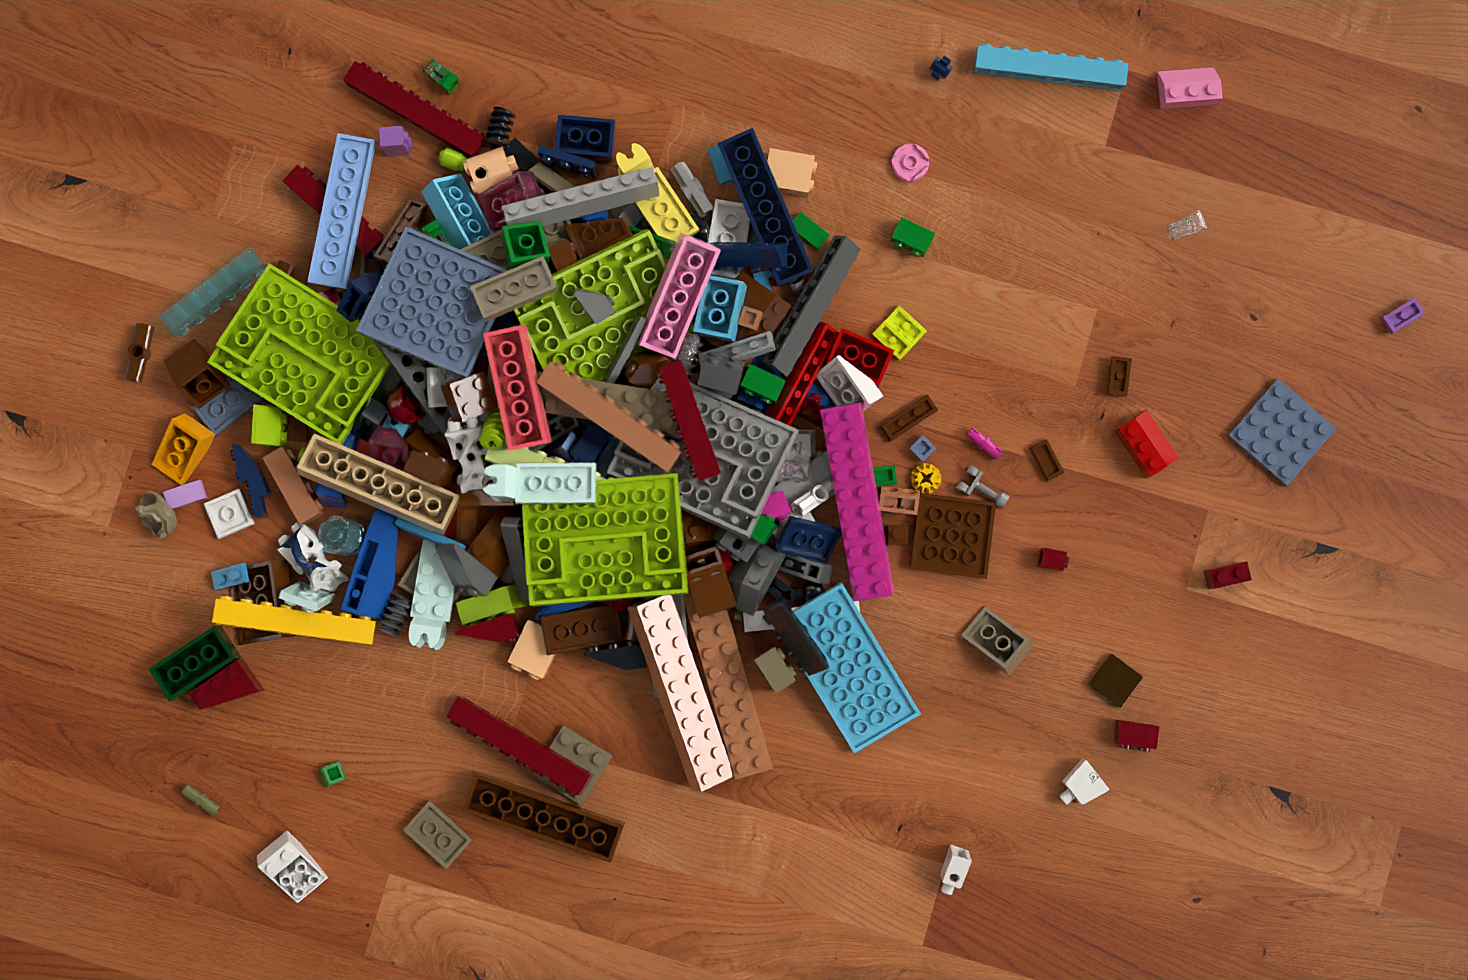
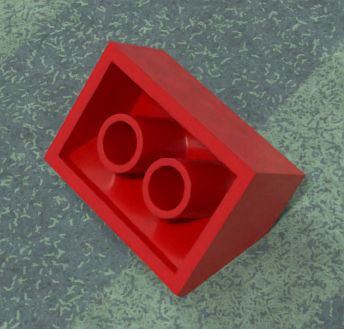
(1146, 444)

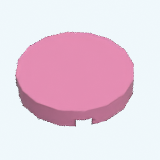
(910, 162)

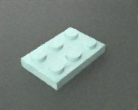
(304, 596)

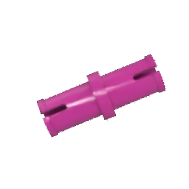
(984, 443)

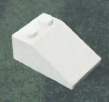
(847, 384)

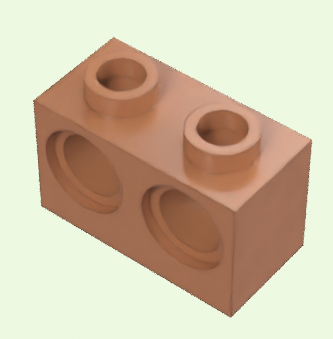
(899, 500)

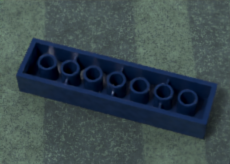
(764, 201)

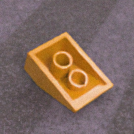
(182, 448)

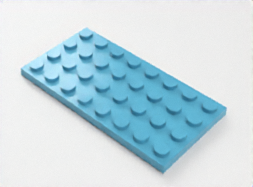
(861, 683)

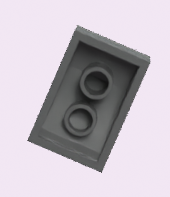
(465, 571)

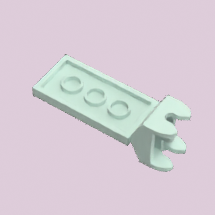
(543, 483)
(431, 600)

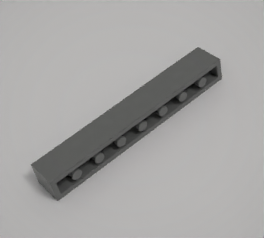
(811, 305)

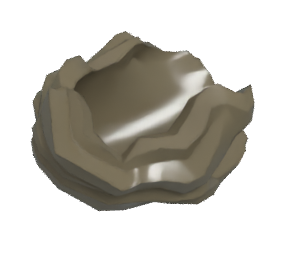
(157, 514)

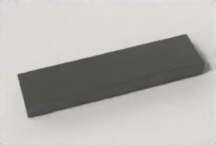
(625, 349)

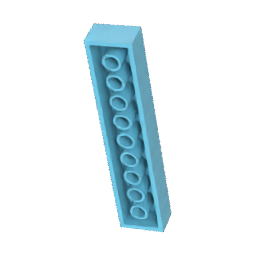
(459, 218)

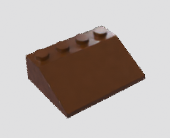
(761, 299)
(264, 585)

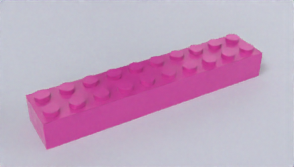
(857, 501)

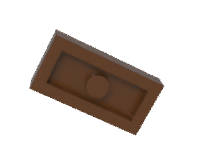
(1119, 376)

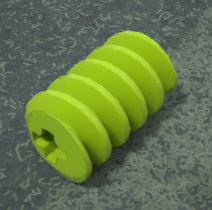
(493, 431)

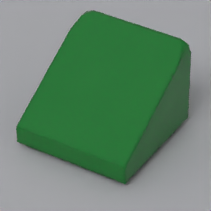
(331, 774)

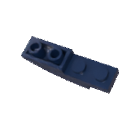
(250, 472)

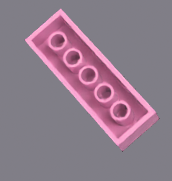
(678, 295)

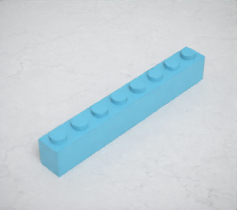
(1050, 67)

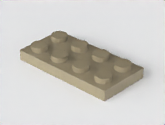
(514, 288)

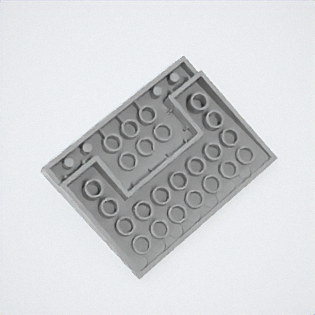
(749, 455)

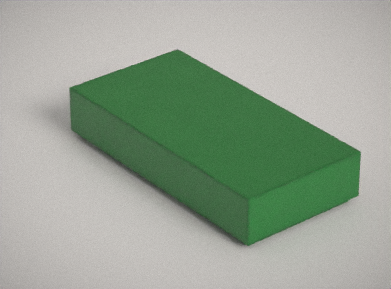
(810, 231)

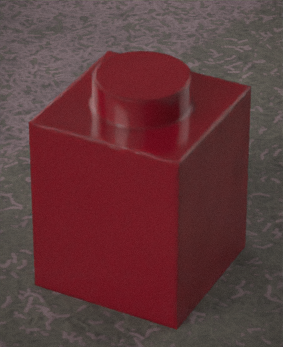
(1053, 559)

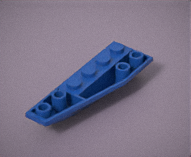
(374, 568)

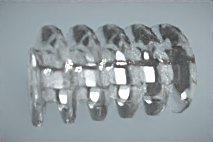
(687, 352)

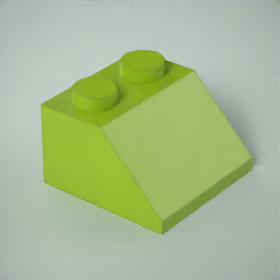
(269, 426)

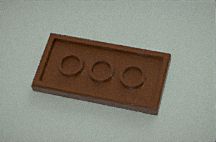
(581, 629)

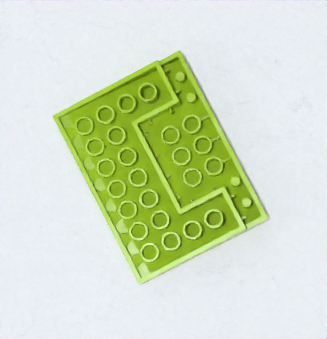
(563, 328)
(301, 355)
(608, 549)

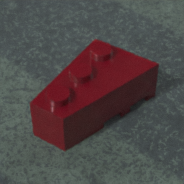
(228, 685)

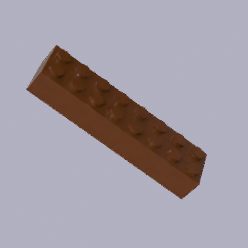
(543, 816)

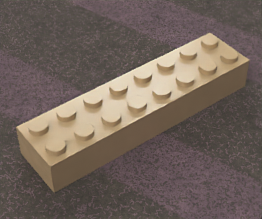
(378, 484)

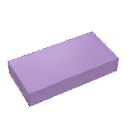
(185, 494)

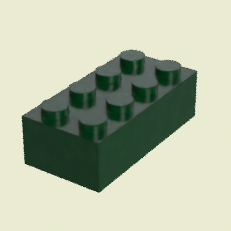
(194, 663)

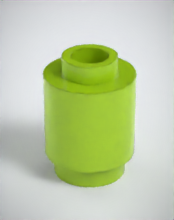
(452, 160)

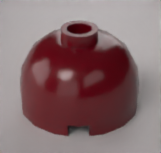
(404, 407)

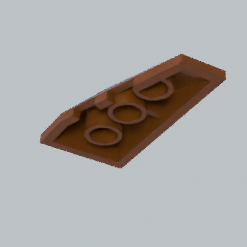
(490, 545)

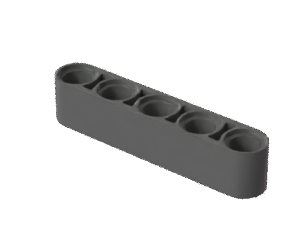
(514, 540)

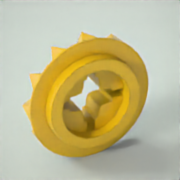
(916, 478)

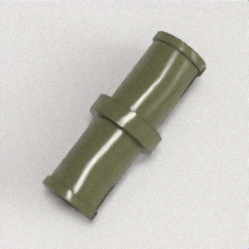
(200, 800)

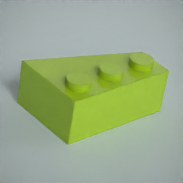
(496, 602)

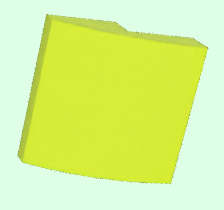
(899, 332)

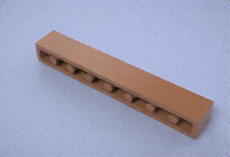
(609, 416)

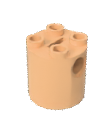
(496, 165)

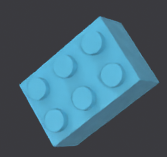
(720, 308)

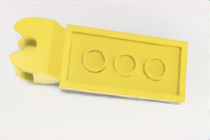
(665, 212)

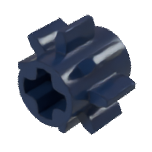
(941, 67)

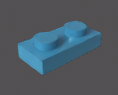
(230, 576)

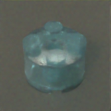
(341, 536)

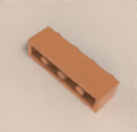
(293, 486)

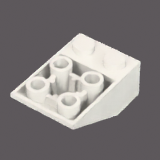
(291, 867)

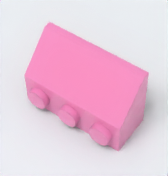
(1189, 88)

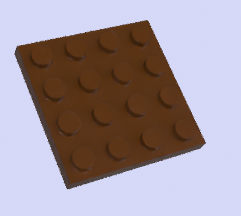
(953, 535)

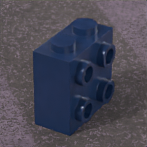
(358, 296)

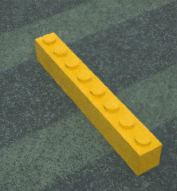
(293, 622)

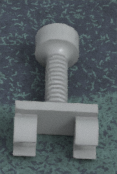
(1000, 499)

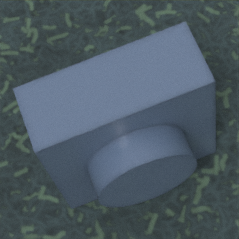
(922, 448)

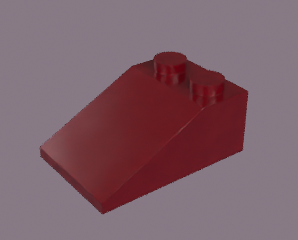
(497, 629)

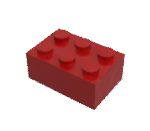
(863, 354)

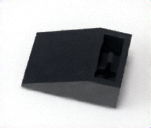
(625, 657)

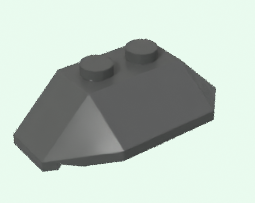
(752, 579)

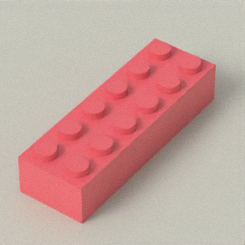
(516, 387)

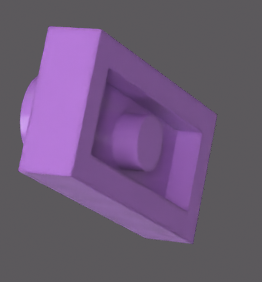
(1403, 315)

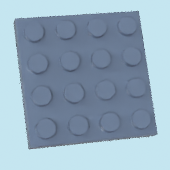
(1281, 432)

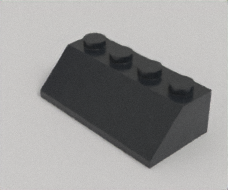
(795, 636)

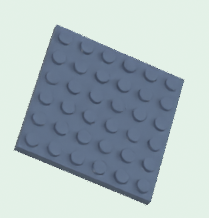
(428, 303)

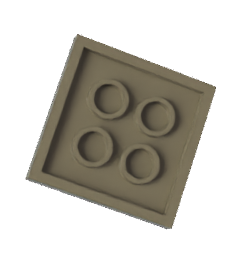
(584, 754)

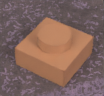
(750, 318)

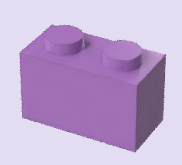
(395, 141)

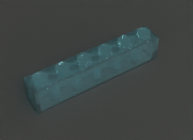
(213, 292)

